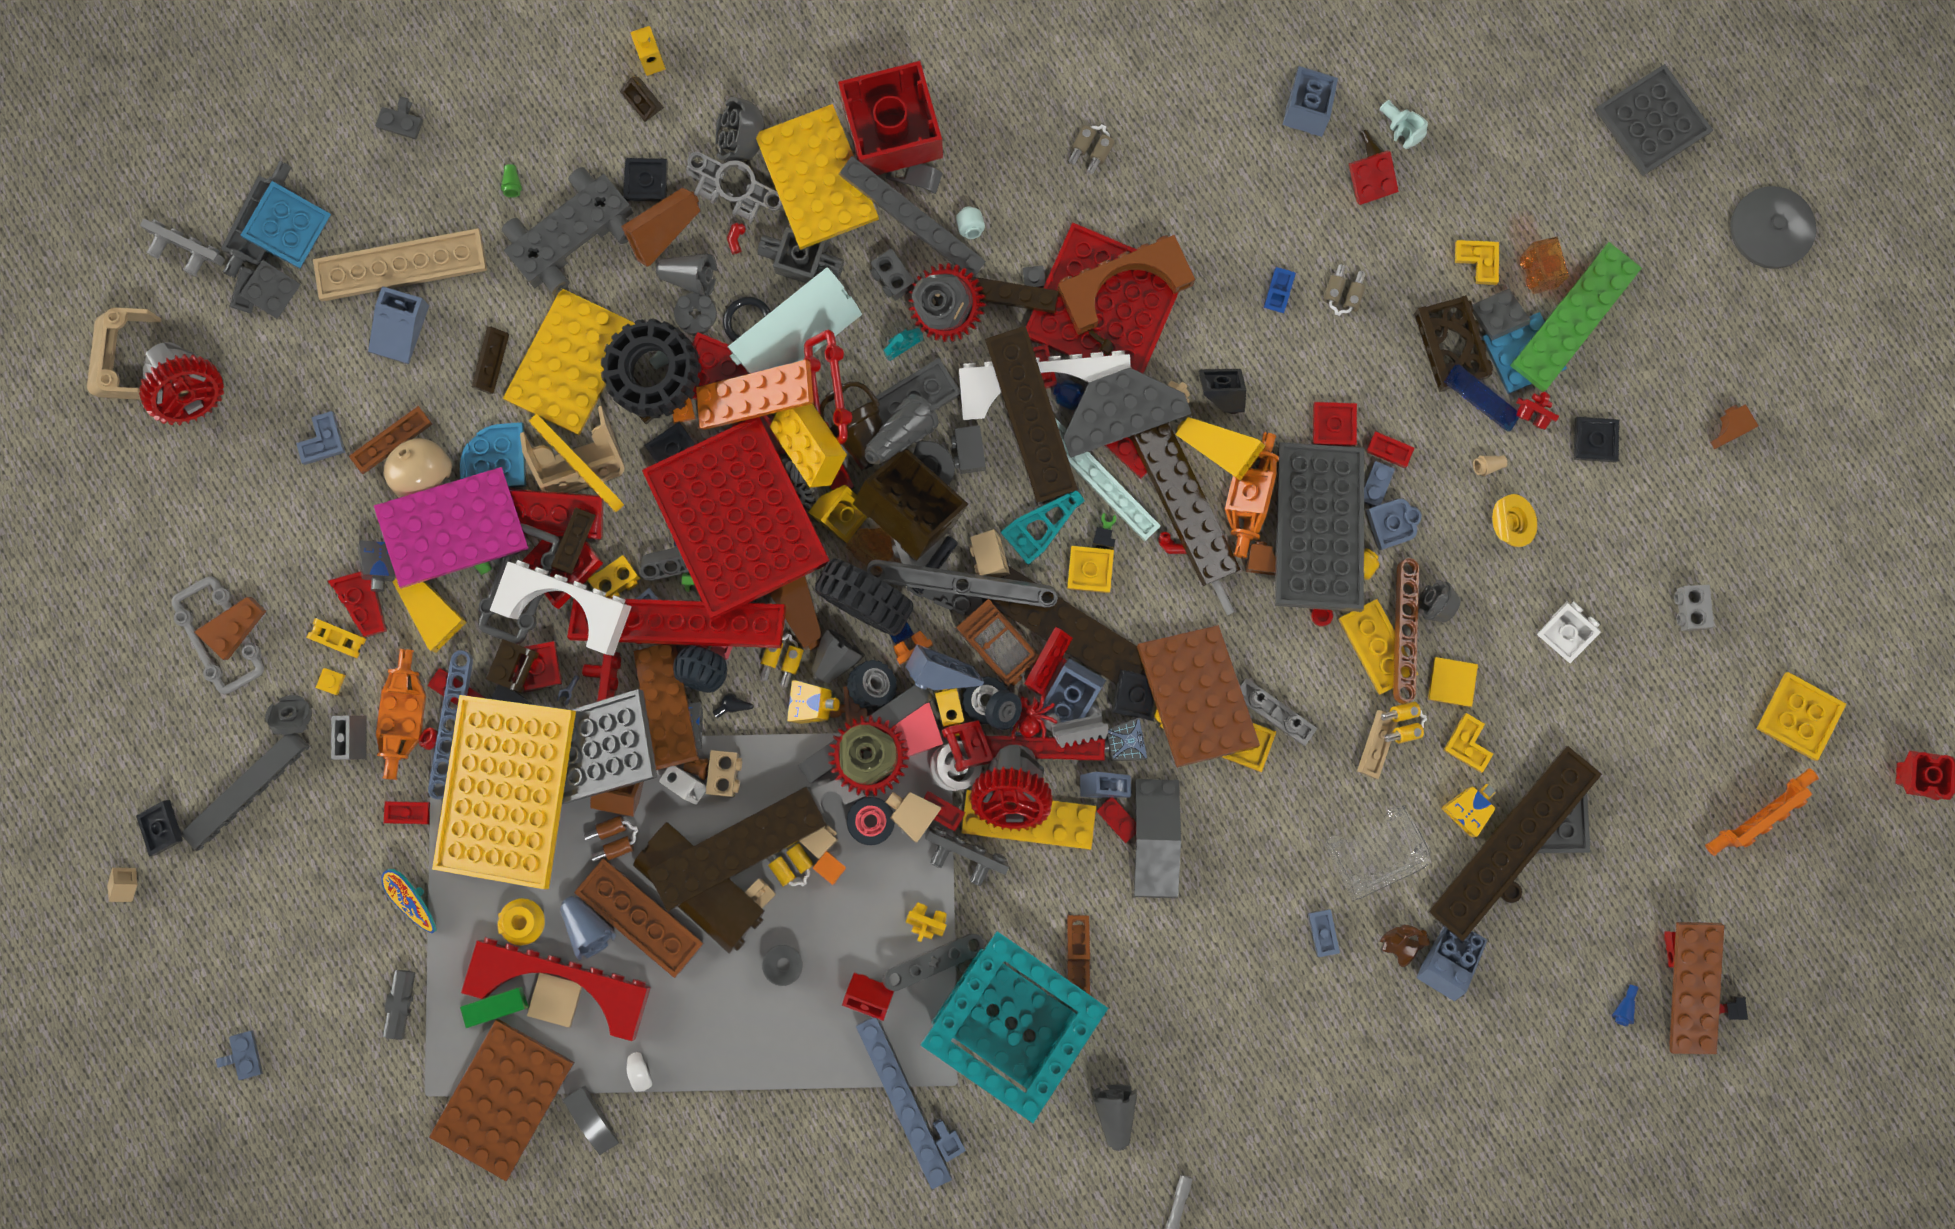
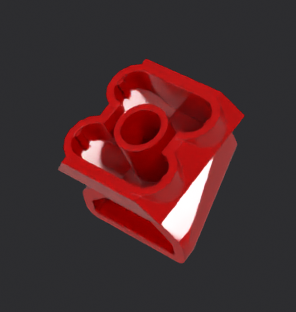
(1927, 775)

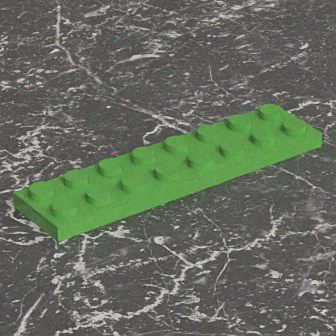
(1575, 317)

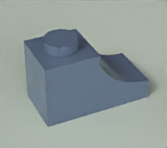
(1105, 785)

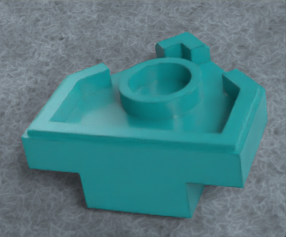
(902, 342)

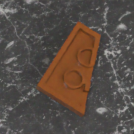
(231, 627)

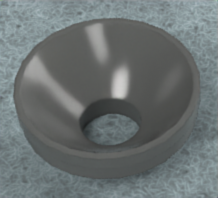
(772, 971)

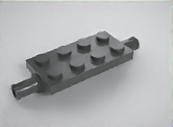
(238, 247)

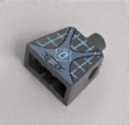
(1126, 742)

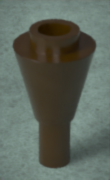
(1371, 145)

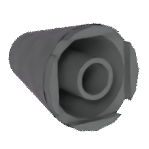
(689, 272)
(1116, 1113)

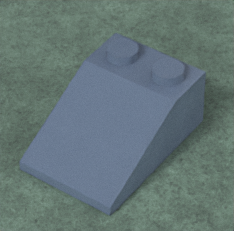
(1310, 101)
(940, 671)
(1073, 692)

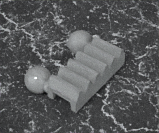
(1078, 729)

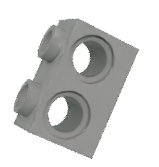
(1700, 608)

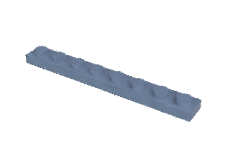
(904, 1102)

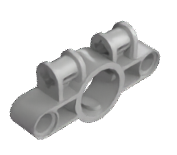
(714, 171)

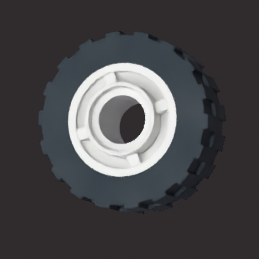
(972, 695)

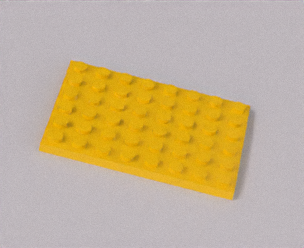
(504, 791)

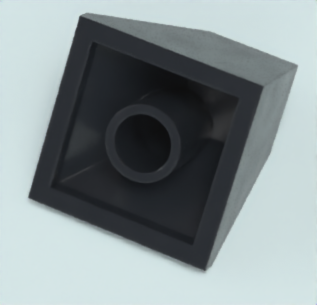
(1224, 389)

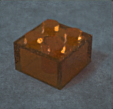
(1544, 265)

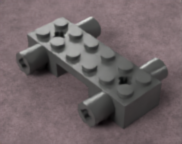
(567, 230)
(802, 269)

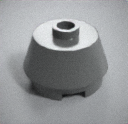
(1439, 602)

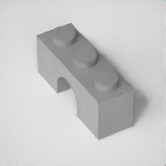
(828, 786)

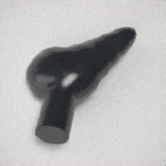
(731, 704)

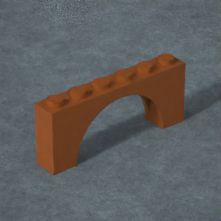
(1159, 258)

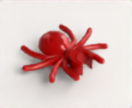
(1030, 718)

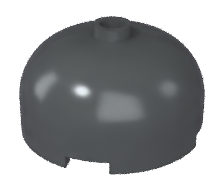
(747, 122)

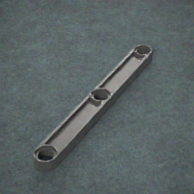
(978, 585)

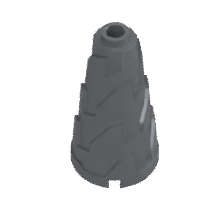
(905, 426)

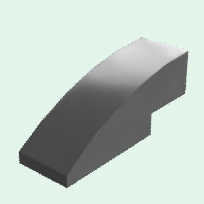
(590, 1120)

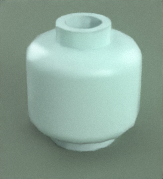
(970, 222)

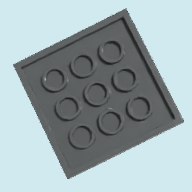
(1653, 120)

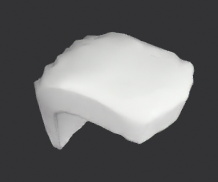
(638, 1072)

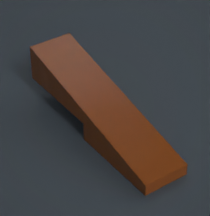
(1078, 952)

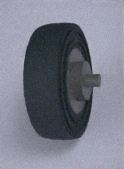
(1003, 710)

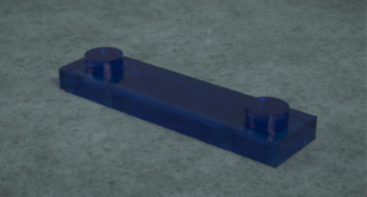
(1482, 397)

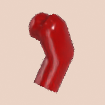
(1169, 545)

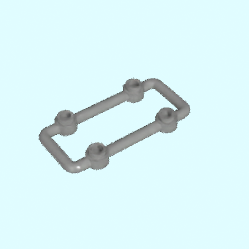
(184, 618)

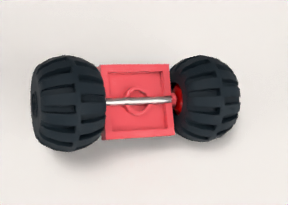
(702, 666)

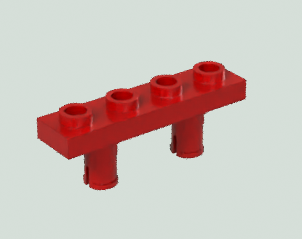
(607, 673)

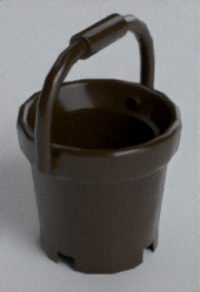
(863, 427)

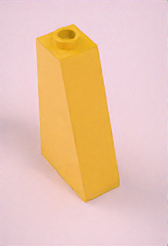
(1224, 447)
(431, 614)

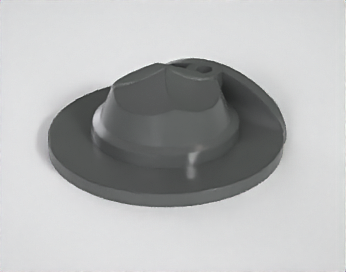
(936, 458)

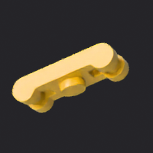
(336, 638)

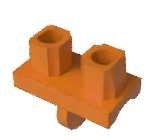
(902, 651)

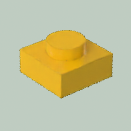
(330, 681)

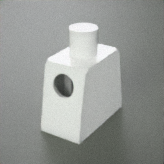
(682, 783)

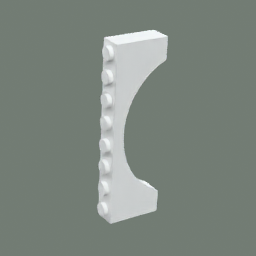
(981, 386)

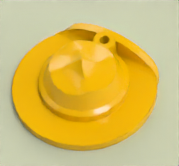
(1514, 520)

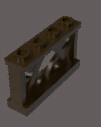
(1471, 334)

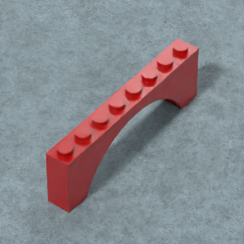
(619, 999)

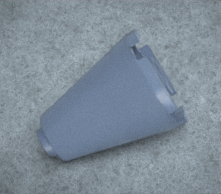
(585, 928)

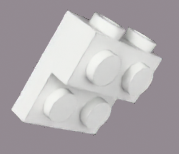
(1569, 631)

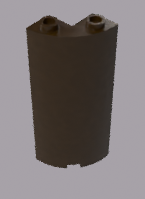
(722, 911)

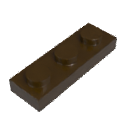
(490, 360)
(573, 541)

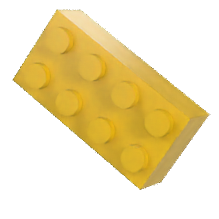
(809, 444)

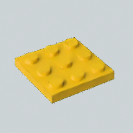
(1801, 716)

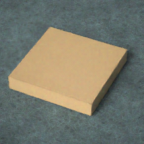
(554, 1000)

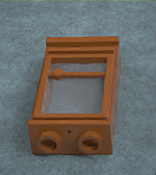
(998, 643)

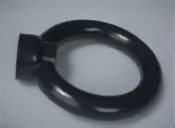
(736, 305)

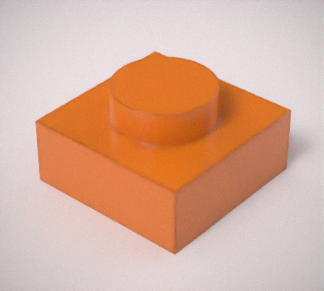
(685, 414)

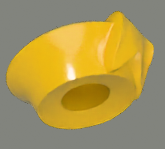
(521, 922)

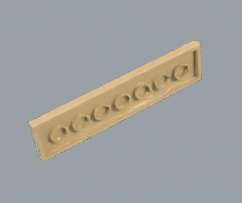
(399, 264)

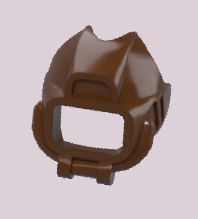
(1404, 948)

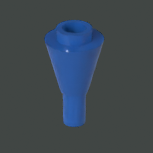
(1626, 1010)

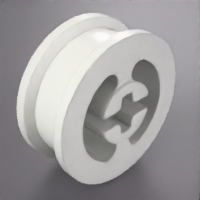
(942, 769)

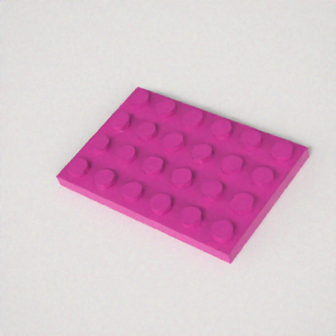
(450, 527)

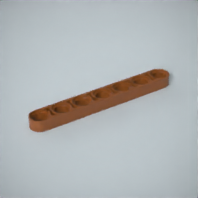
(1400, 638)

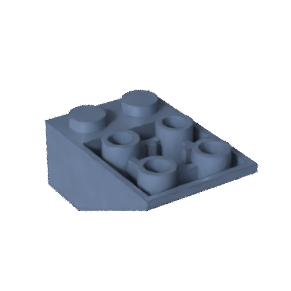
(397, 324)
(1452, 963)

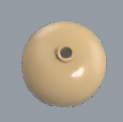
(416, 467)

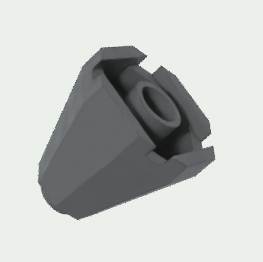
(834, 657)

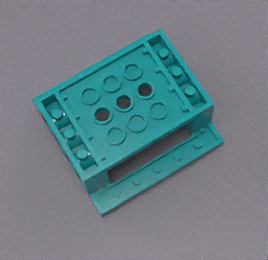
(1033, 1064)

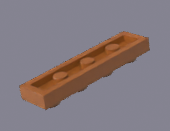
(384, 443)

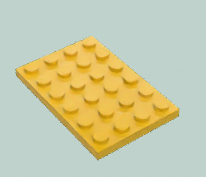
(805, 167)
(563, 365)

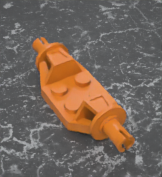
(1251, 497)
(399, 714)

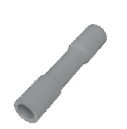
(1181, 1194)

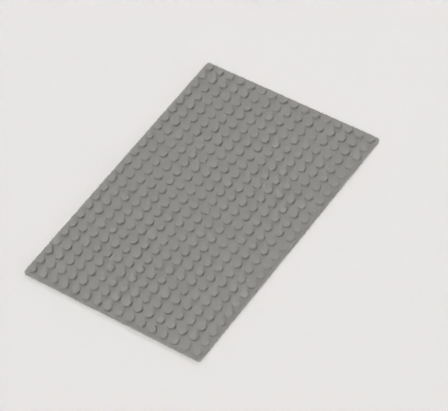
(720, 1016)

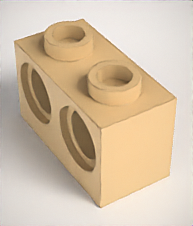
(717, 773)

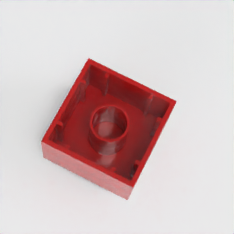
(891, 118)

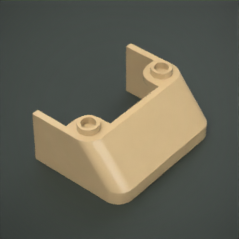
(101, 377)
(556, 475)

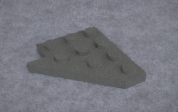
(1572, 834)

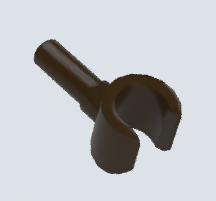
(1106, 346)

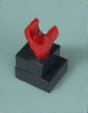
(1735, 1009)

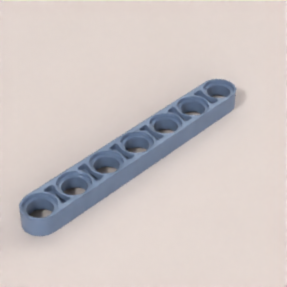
(446, 714)

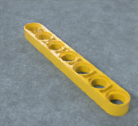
(576, 463)

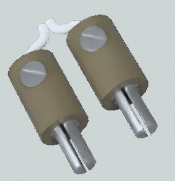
(1083, 142)
(1353, 295)

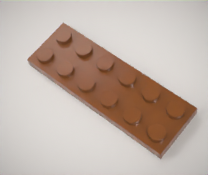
(666, 706)
(639, 917)
(1696, 988)

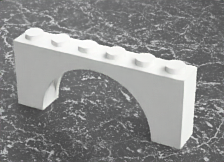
(604, 615)

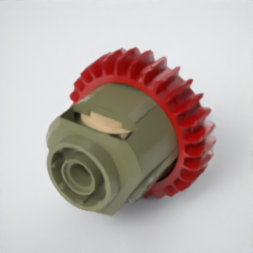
(864, 768)

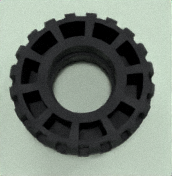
(629, 347)
(864, 596)

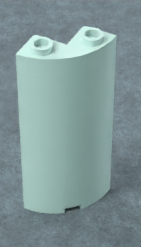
(783, 332)

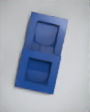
(1279, 290)

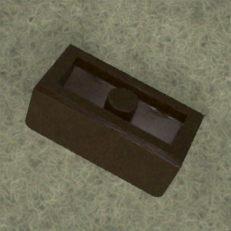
(641, 98)

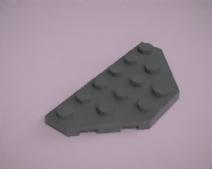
(1120, 408)

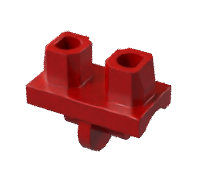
(1543, 416)

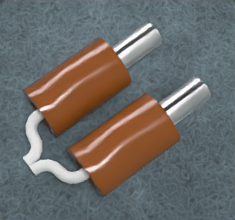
(607, 829)

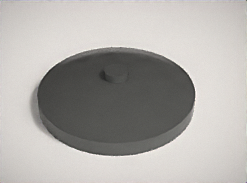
(1773, 227)

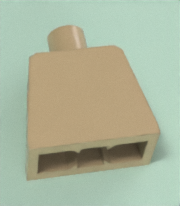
(912, 814)

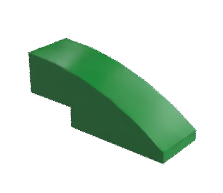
(494, 1007)

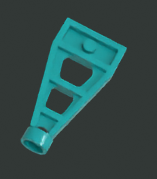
(1021, 539)

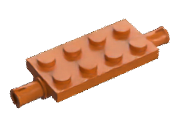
(1762, 821)

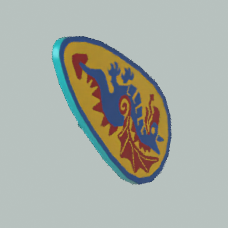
(407, 899)

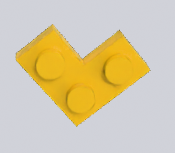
(1484, 255)
(1463, 745)

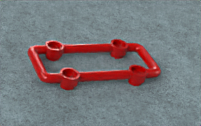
(833, 354)

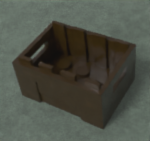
(921, 497)

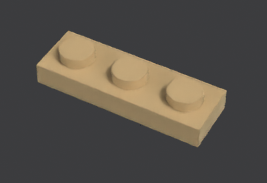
(1376, 747)

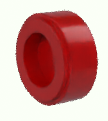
(1321, 617)
(428, 738)

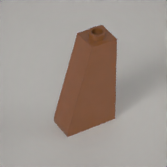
(659, 225)
(800, 612)

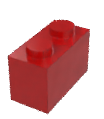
(867, 996)

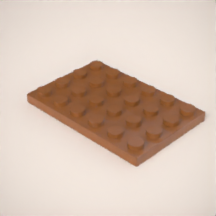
(1198, 696)
(501, 1099)

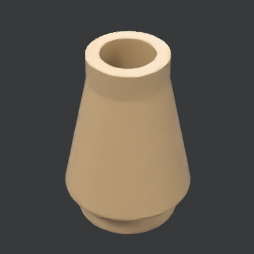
(1488, 464)

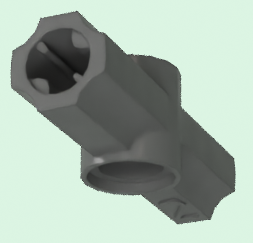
(398, 1004)

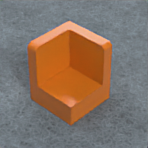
(829, 867)

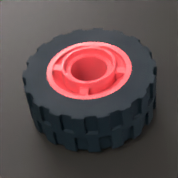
(856, 824)

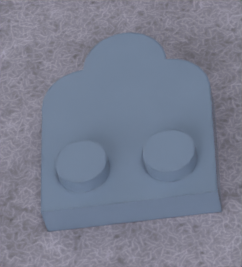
(1393, 522)

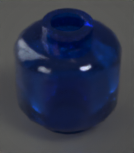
(1068, 394)

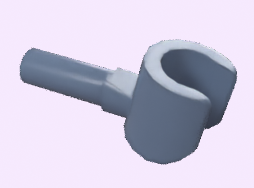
(567, 692)

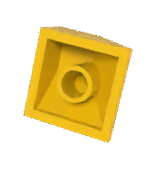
(838, 513)

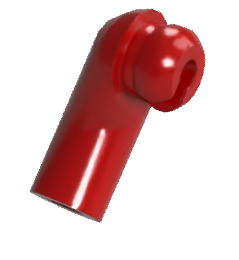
(733, 235)

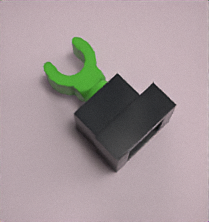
(1102, 536)

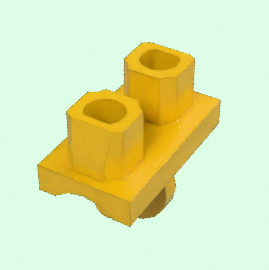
(924, 925)

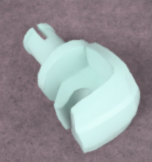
(1406, 124)

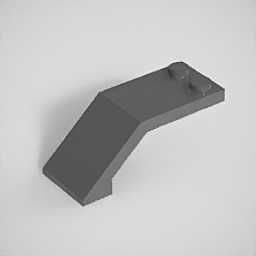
(1157, 838)

